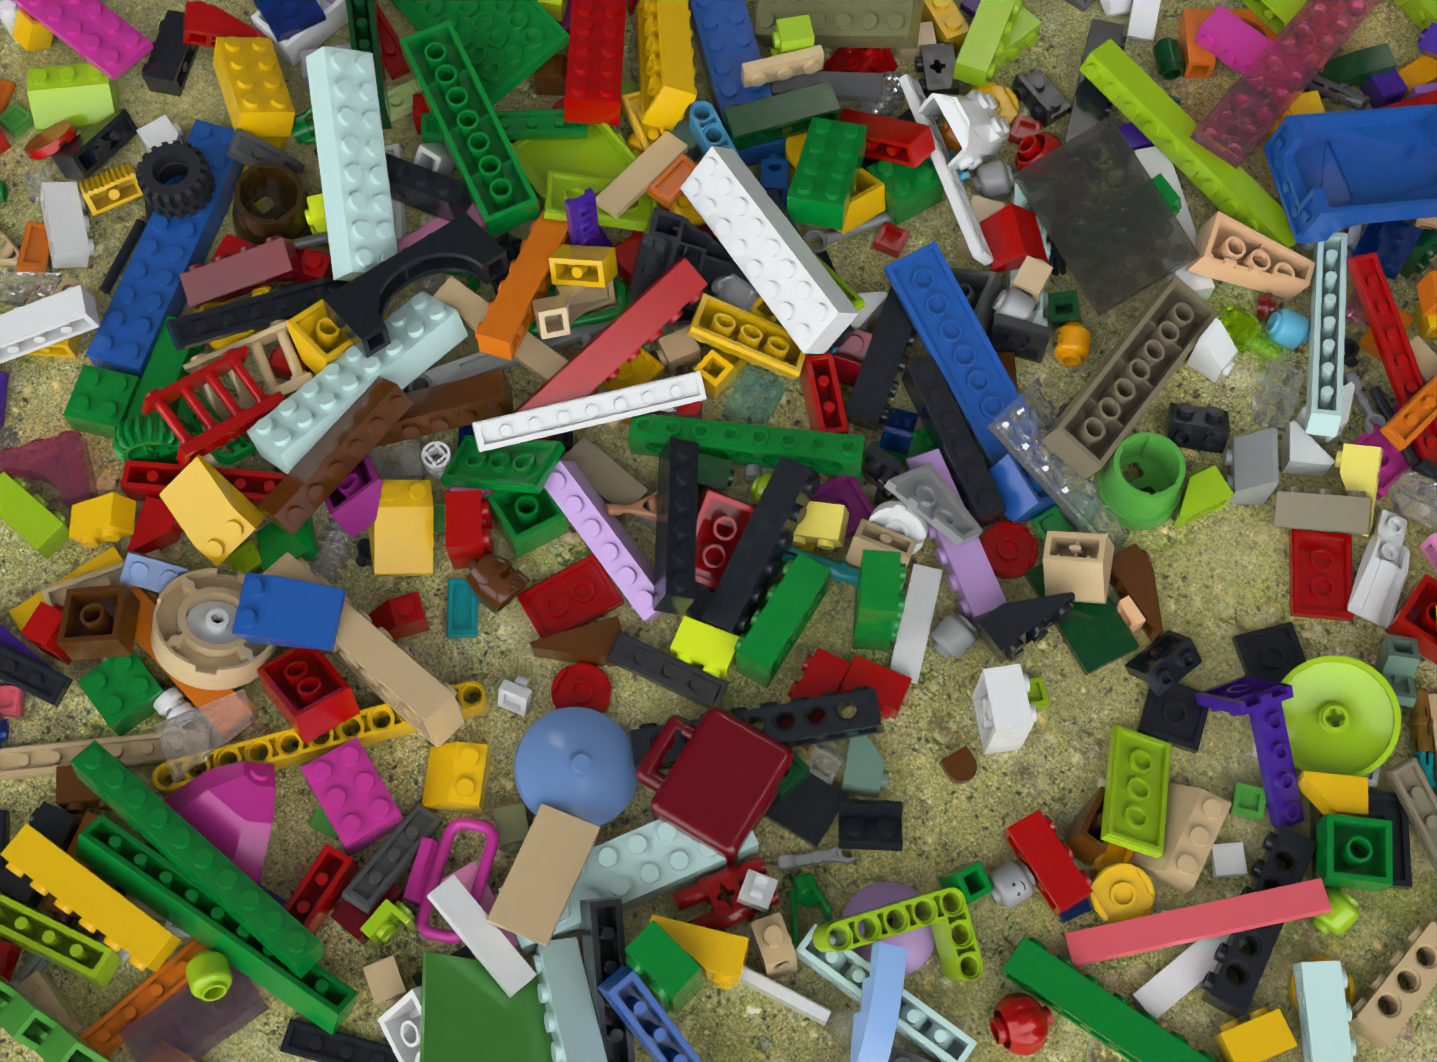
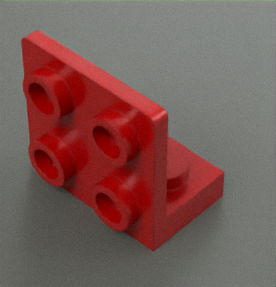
(861, 60)

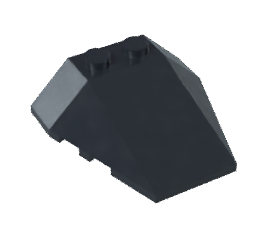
(672, 238)

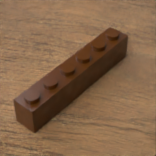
(453, 406)
(335, 455)

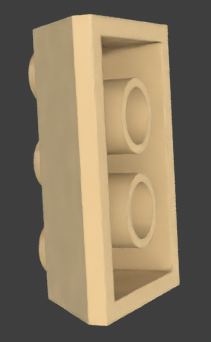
(1190, 832)

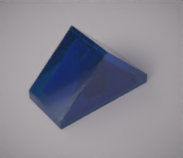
(898, 430)

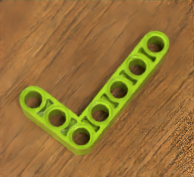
(904, 920)

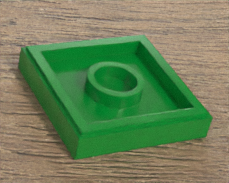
(275, 542)

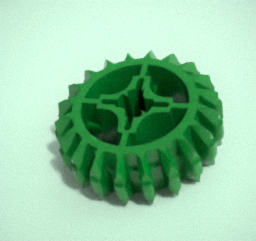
(146, 440)

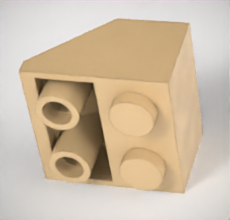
(1078, 565)

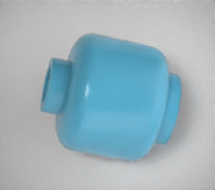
(1288, 328)

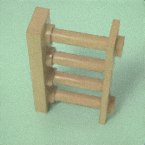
(255, 343)

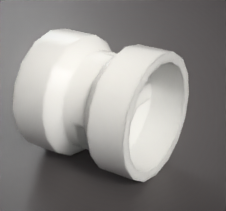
(436, 466)
(172, 703)

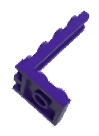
(583, 221)
(1263, 703)

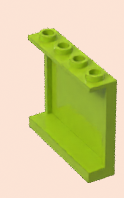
(599, 155)

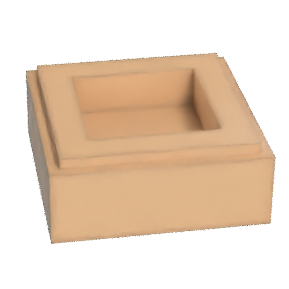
(1130, 614)

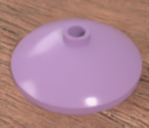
(918, 941)

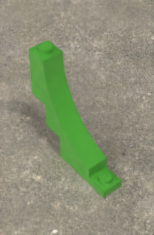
(42, 1031)

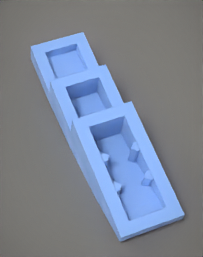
(880, 1005)

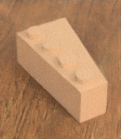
(1249, 259)

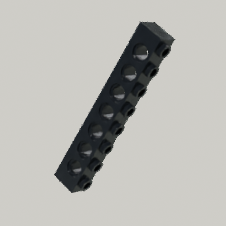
(866, 721)

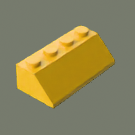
(746, 337)

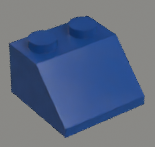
(1019, 490)

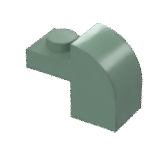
(1397, 664)

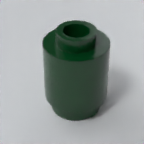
(1168, 58)

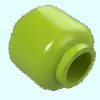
(1342, 913)
(209, 975)

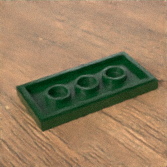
(1093, 632)

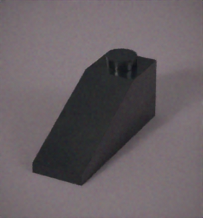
(95, 145)

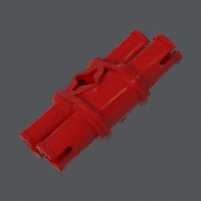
(709, 889)

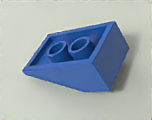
(288, 612)

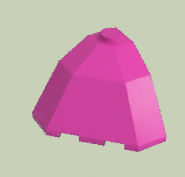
(232, 811)

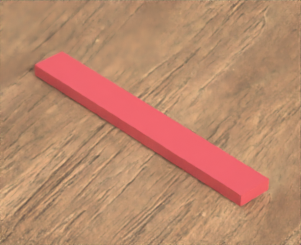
(1198, 922)

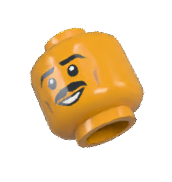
(1072, 344)

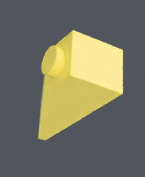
(1360, 470)

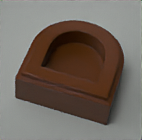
(960, 766)

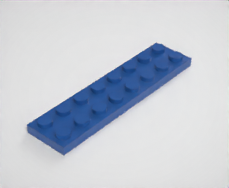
(955, 342)

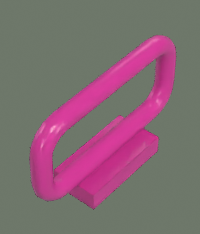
(430, 867)

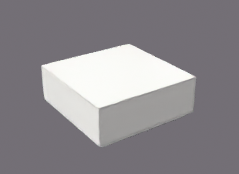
(1228, 860)

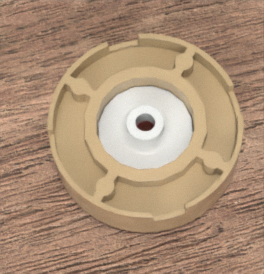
(195, 632)

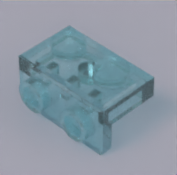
(754, 398)

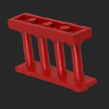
(216, 433)

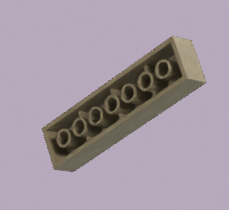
(1129, 378)

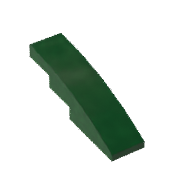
(1358, 66)

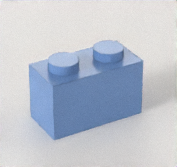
(150, 571)

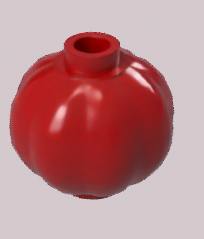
(1035, 147)
(1020, 1023)

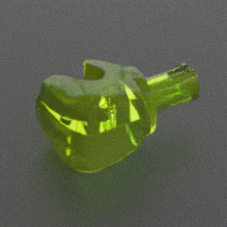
(1246, 333)

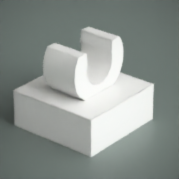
(515, 695)
(757, 890)

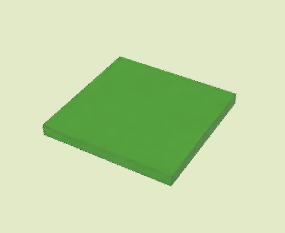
(474, 1019)

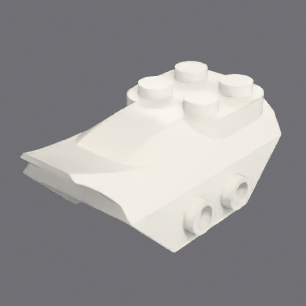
(973, 123)

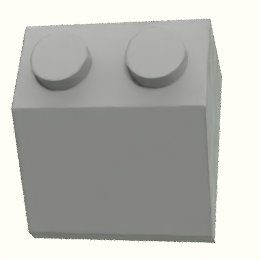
(1252, 466)

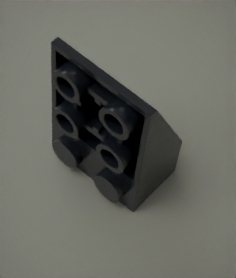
(1023, 621)

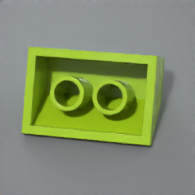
(71, 94)

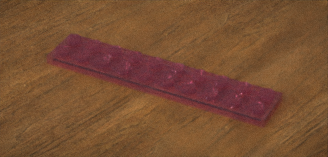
(1279, 77)

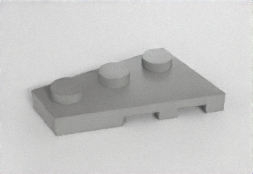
(935, 502)

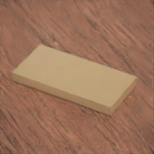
(544, 875)

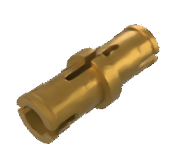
(1420, 724)

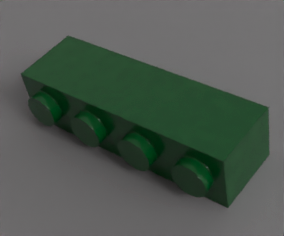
(780, 115)

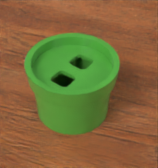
(1162, 471)

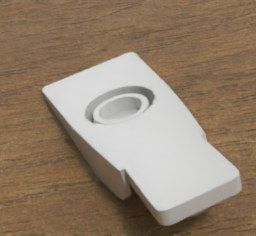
(1381, 571)

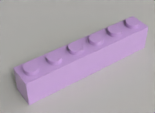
(604, 536)
(966, 565)

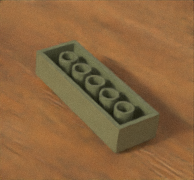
(847, 21)

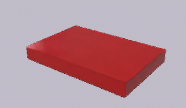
(1320, 574)
(570, 598)

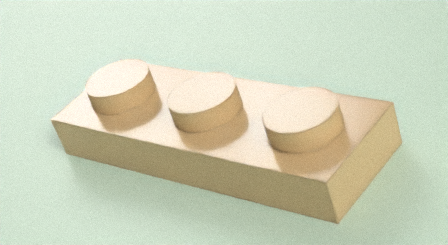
(782, 66)

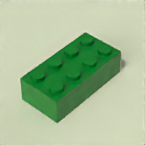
(827, 173)
(878, 600)
(782, 619)
(664, 968)

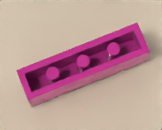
(1231, 39)

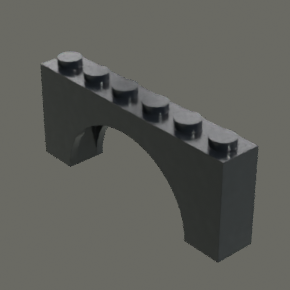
(455, 247)

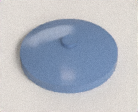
(576, 765)

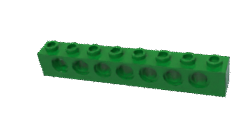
(751, 444)

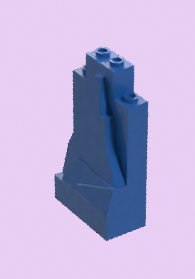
(1354, 168)

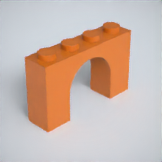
(1200, 62)

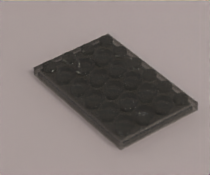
(1105, 216)

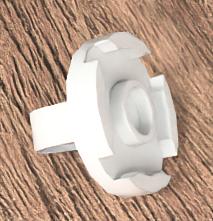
(901, 519)

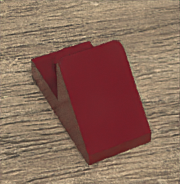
(851, 356)

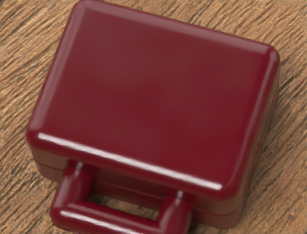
(718, 781)

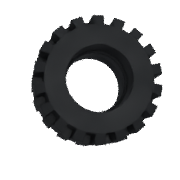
(166, 163)

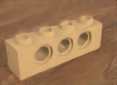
(1367, 1017)

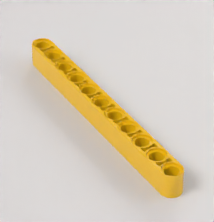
(278, 742)

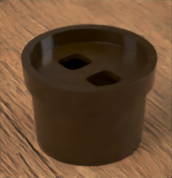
(284, 190)

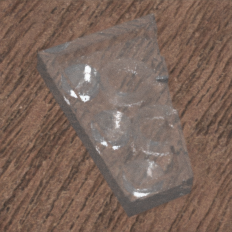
(27, 287)
(198, 732)

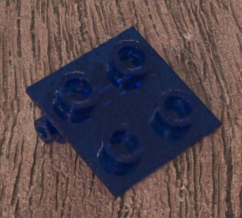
(1391, 242)

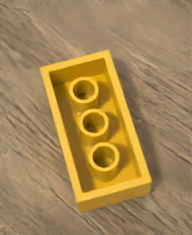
(253, 86)

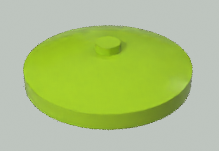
(1340, 716)

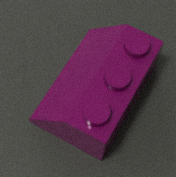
(356, 498)

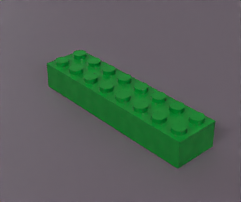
(470, 128)

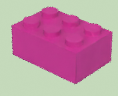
(352, 796)

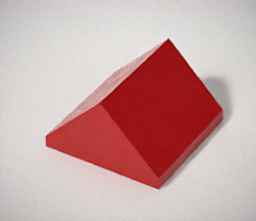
(1012, 236)

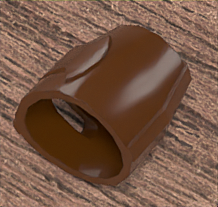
(495, 581)

